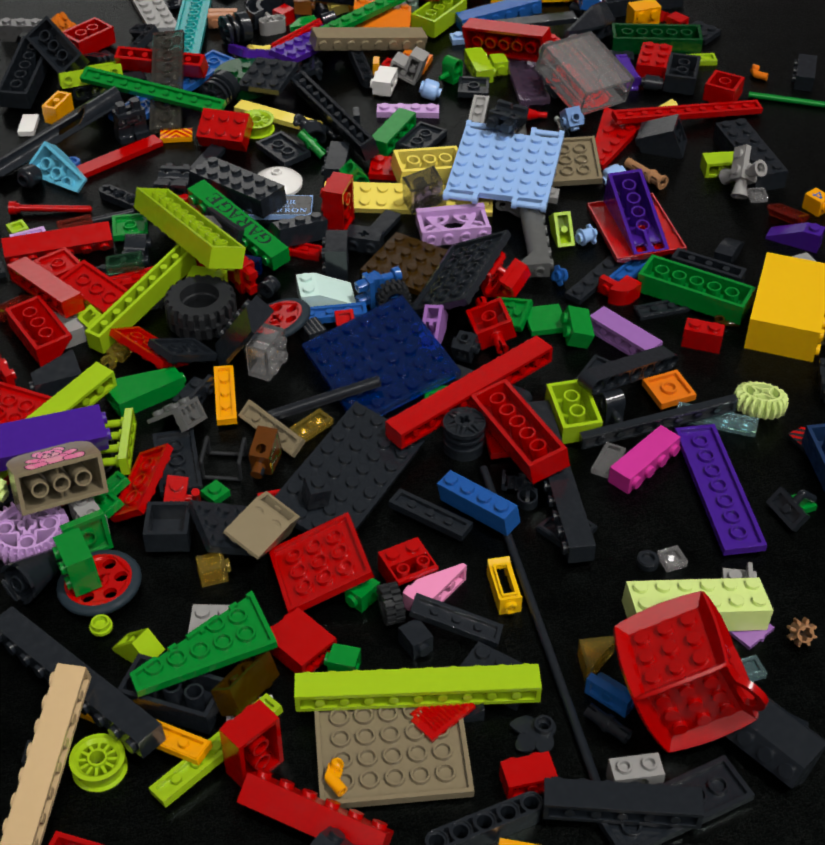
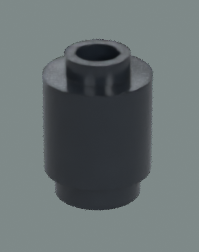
(652, 82)

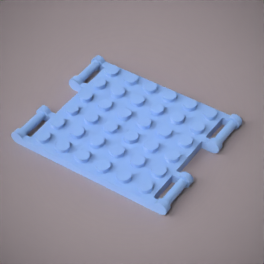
(505, 166)

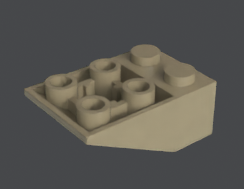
(262, 525)

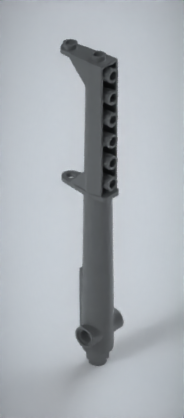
(534, 234)

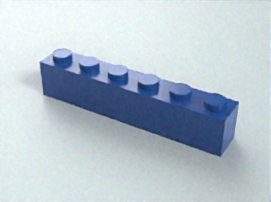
(500, 10)

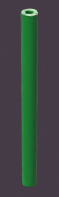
(785, 99)

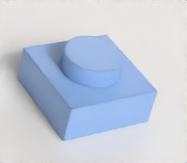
(456, 38)

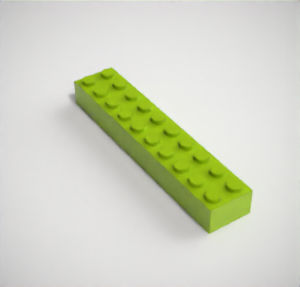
(190, 229)

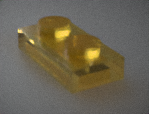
(312, 424)

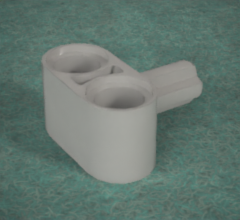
(272, 24)

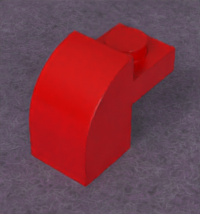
(619, 292)

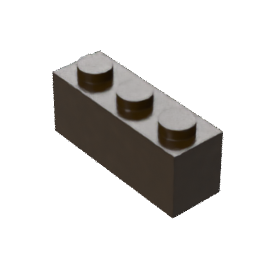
(245, 684)

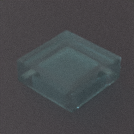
(754, 668)

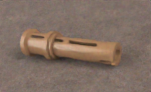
(656, 179)

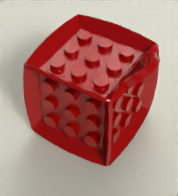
(685, 673)

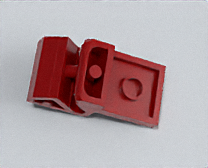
(505, 282)

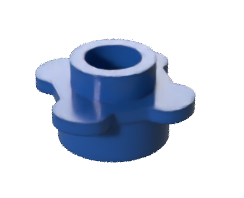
(559, 275)

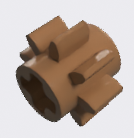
(803, 625)

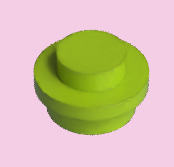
(101, 625)

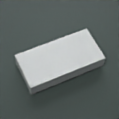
(28, 125)

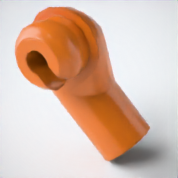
(758, 74)

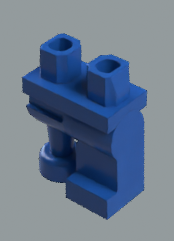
(372, 281)

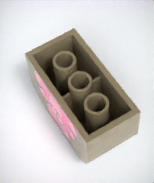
(56, 476)

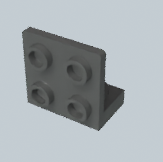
(186, 412)

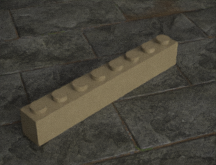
(367, 38)

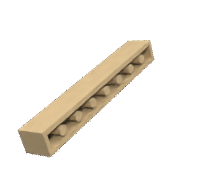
(46, 756)

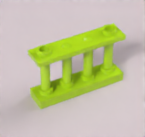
(72, 78)
(126, 445)

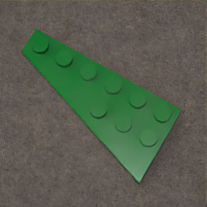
(212, 645)

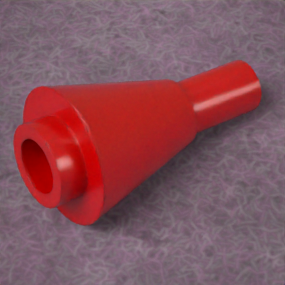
(533, 114)

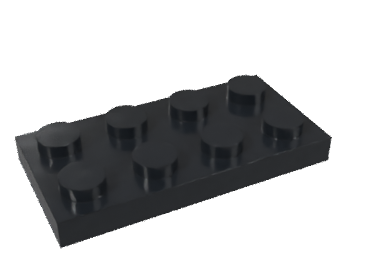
(182, 459)

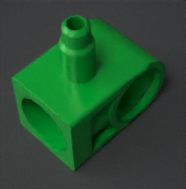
(451, 69)
(352, 168)

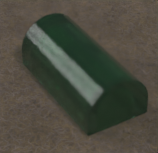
(124, 262)

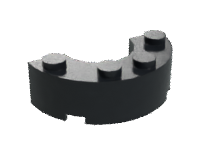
(257, 9)

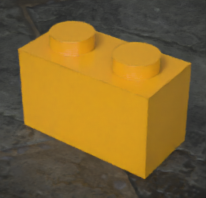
(57, 106)

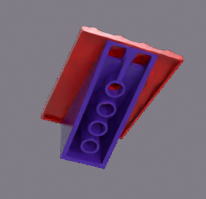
(633, 219)

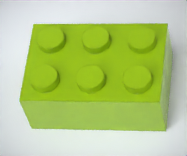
(572, 409)

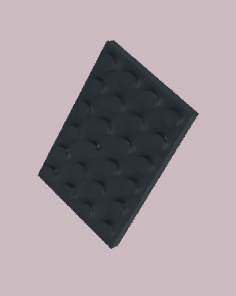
(461, 272)

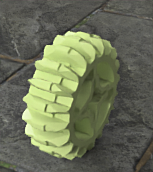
(761, 400)

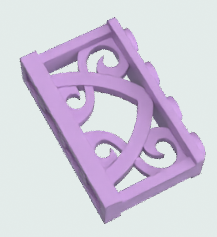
(437, 217)

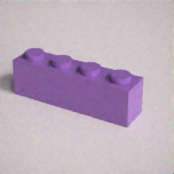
(621, 332)

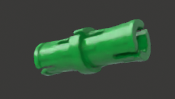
(311, 143)

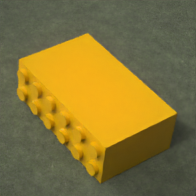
(788, 308)

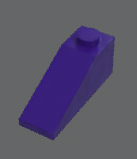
(801, 235)

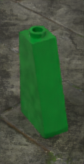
(145, 389)

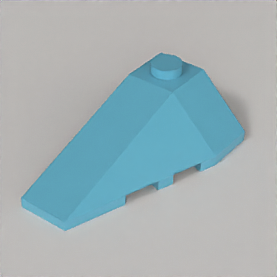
(58, 167)

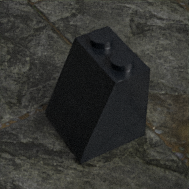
(662, 137)

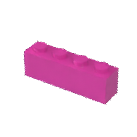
(644, 459)

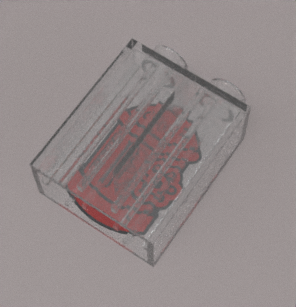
(584, 72)

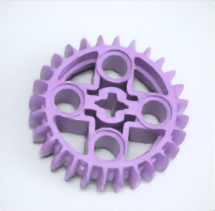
(30, 533)

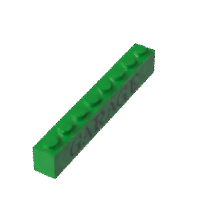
(255, 237)

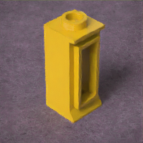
(505, 602)

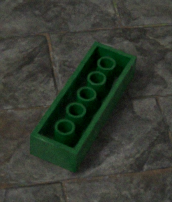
(630, 36)

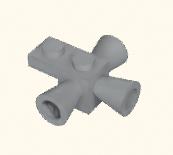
(742, 172)

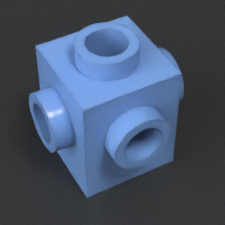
(572, 118)

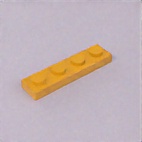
(225, 395)

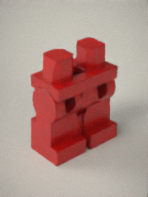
(245, 278)

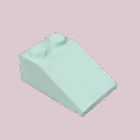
(323, 290)

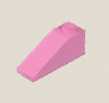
(436, 585)

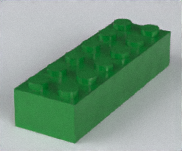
(696, 289)

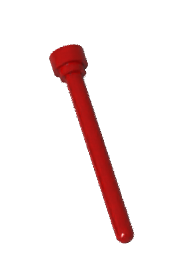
(14, 208)

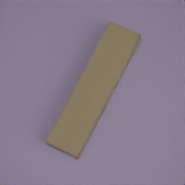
(255, 416)

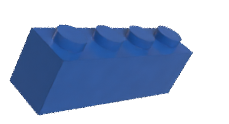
(479, 502)

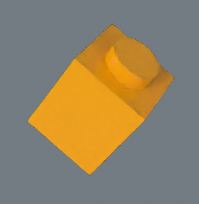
(814, 202)

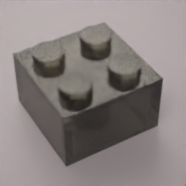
(422, 189)

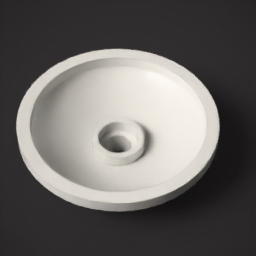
(286, 176)

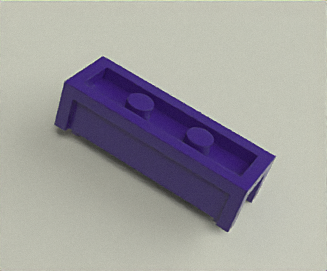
(625, 61)

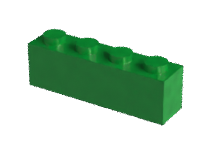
(393, 130)

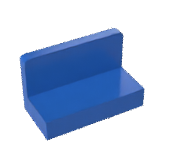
(609, 693)

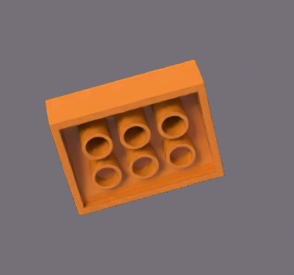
(395, 17)

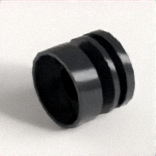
(235, 28)
(221, 85)
(464, 434)

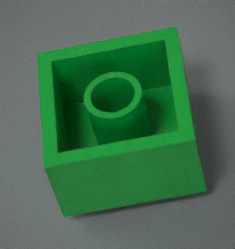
(76, 562)

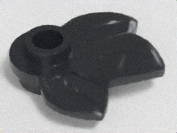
(531, 735)

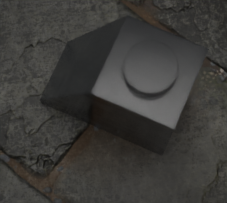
(55, 374)

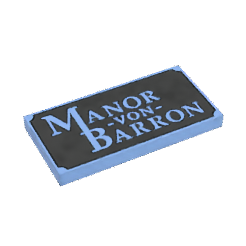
(295, 206)

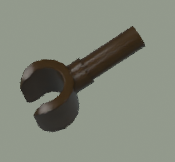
(721, 320)

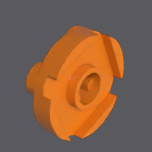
(62, 21)

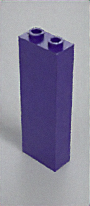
(52, 430)

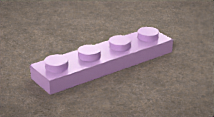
(430, 110)

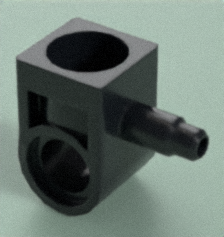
(612, 406)

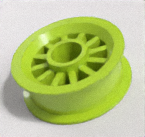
(262, 123)
(103, 775)

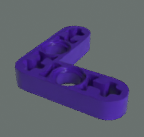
(245, 52)

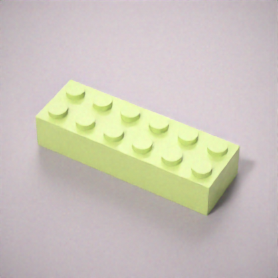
(738, 600)

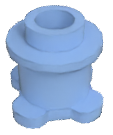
(586, 235)

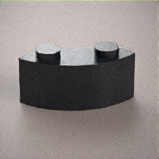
(138, 242)

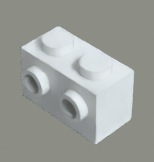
(384, 81)

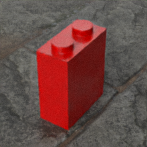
(301, 642)

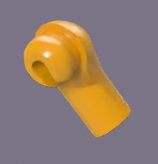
(333, 776)

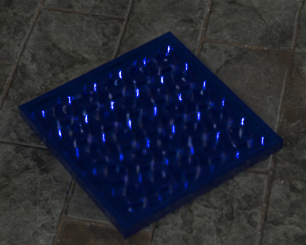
(385, 344)

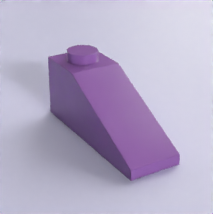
(436, 320)

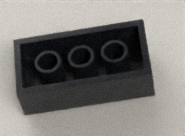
(182, 704)

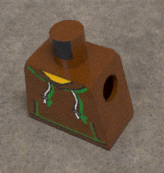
(264, 451)

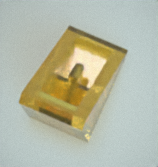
(594, 653)

